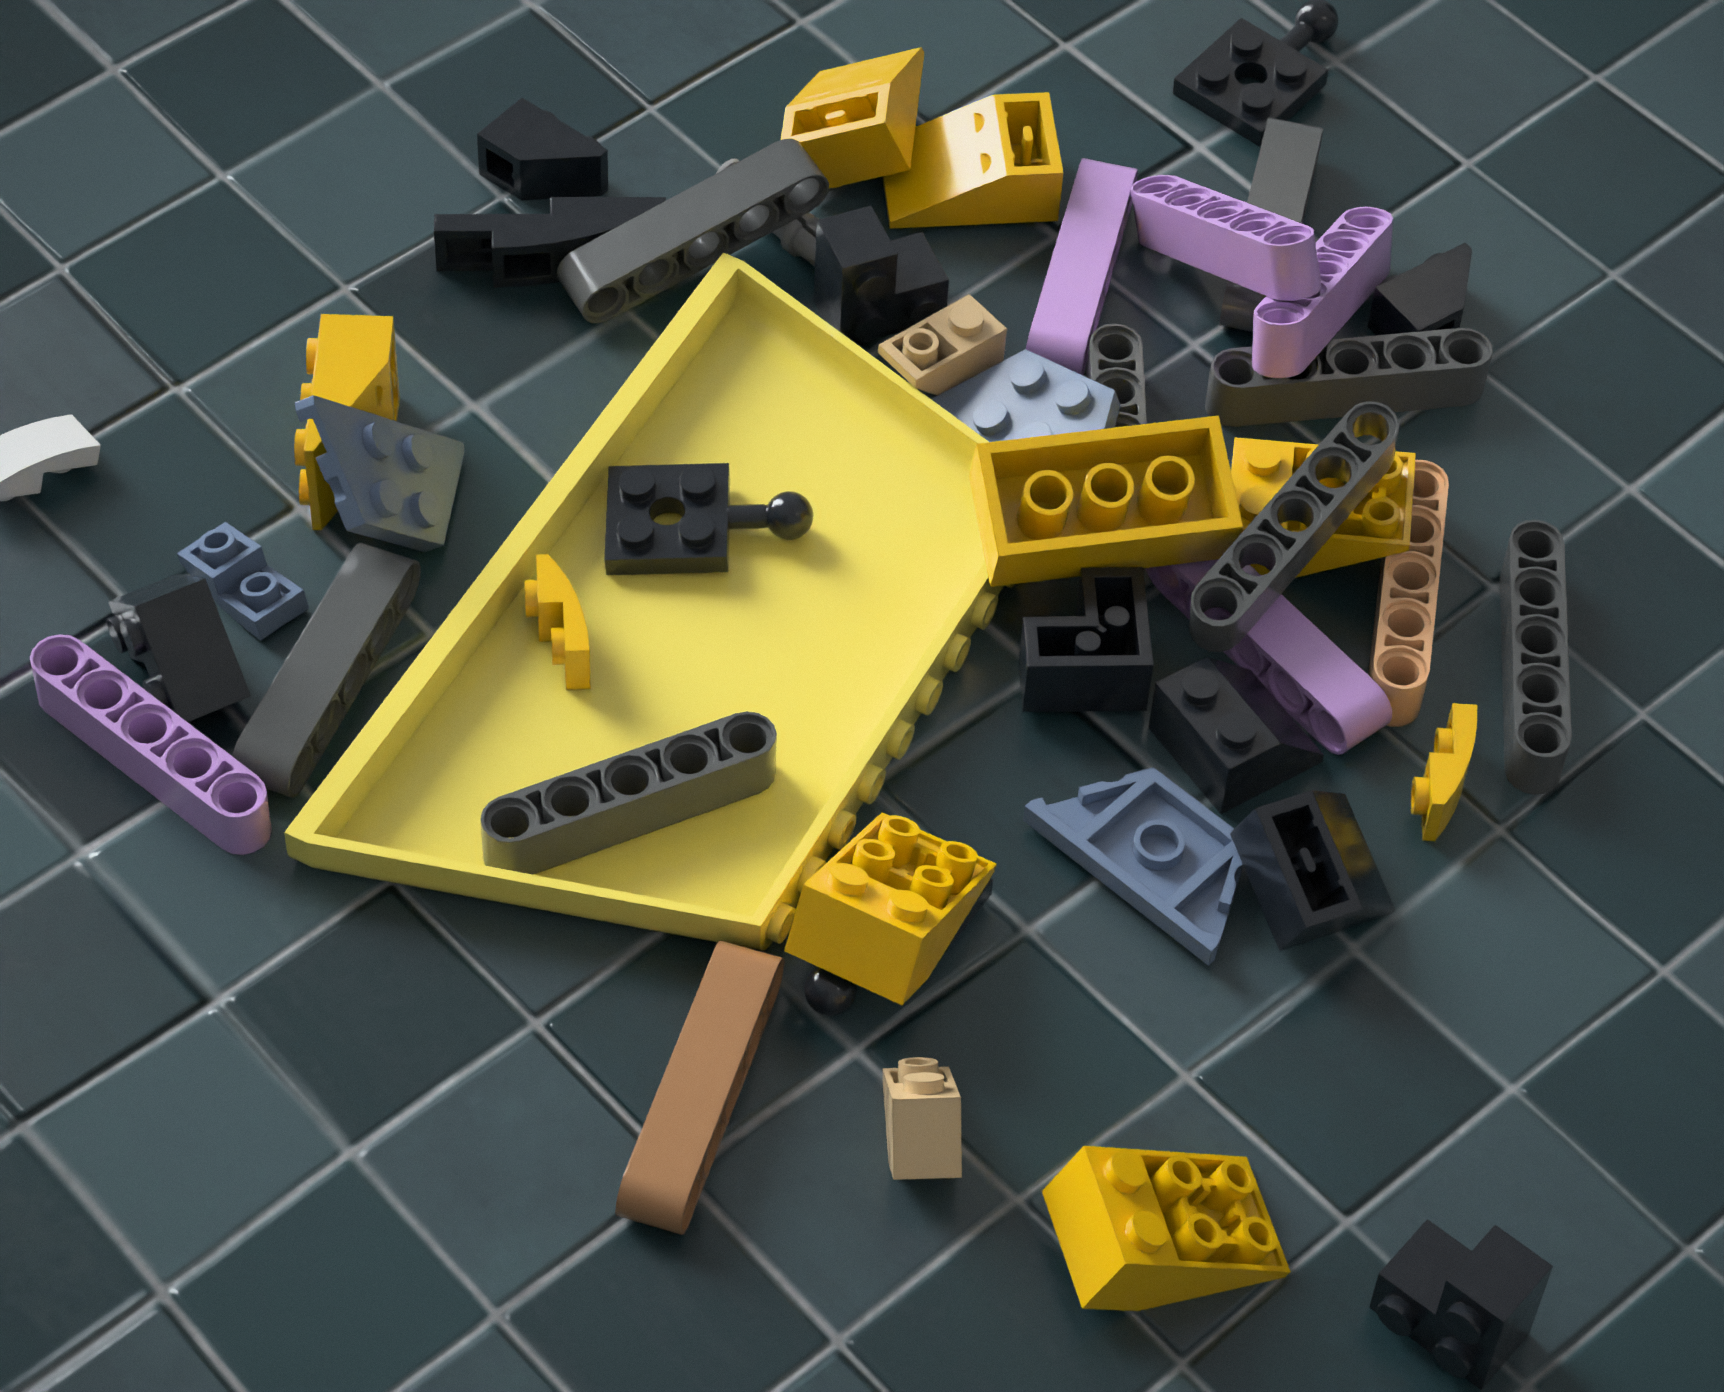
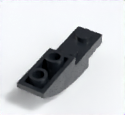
(529, 246)

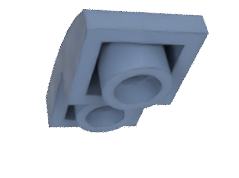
(243, 581)

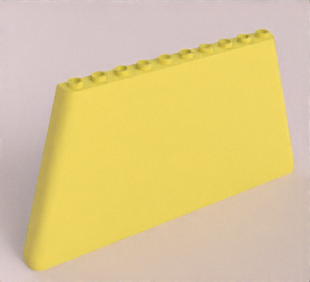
(816, 632)

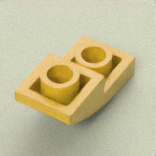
(560, 621)
(1440, 788)

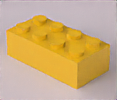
(1104, 500)

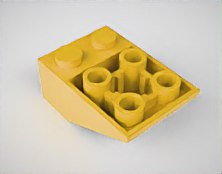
(859, 117)
(981, 166)
(352, 366)
(1372, 531)
(887, 906)
(1160, 1226)

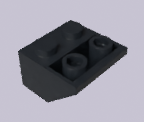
(1310, 867)

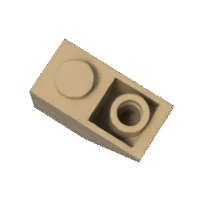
(947, 346)
(922, 1120)

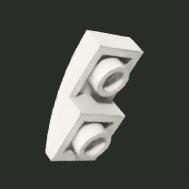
(43, 447)

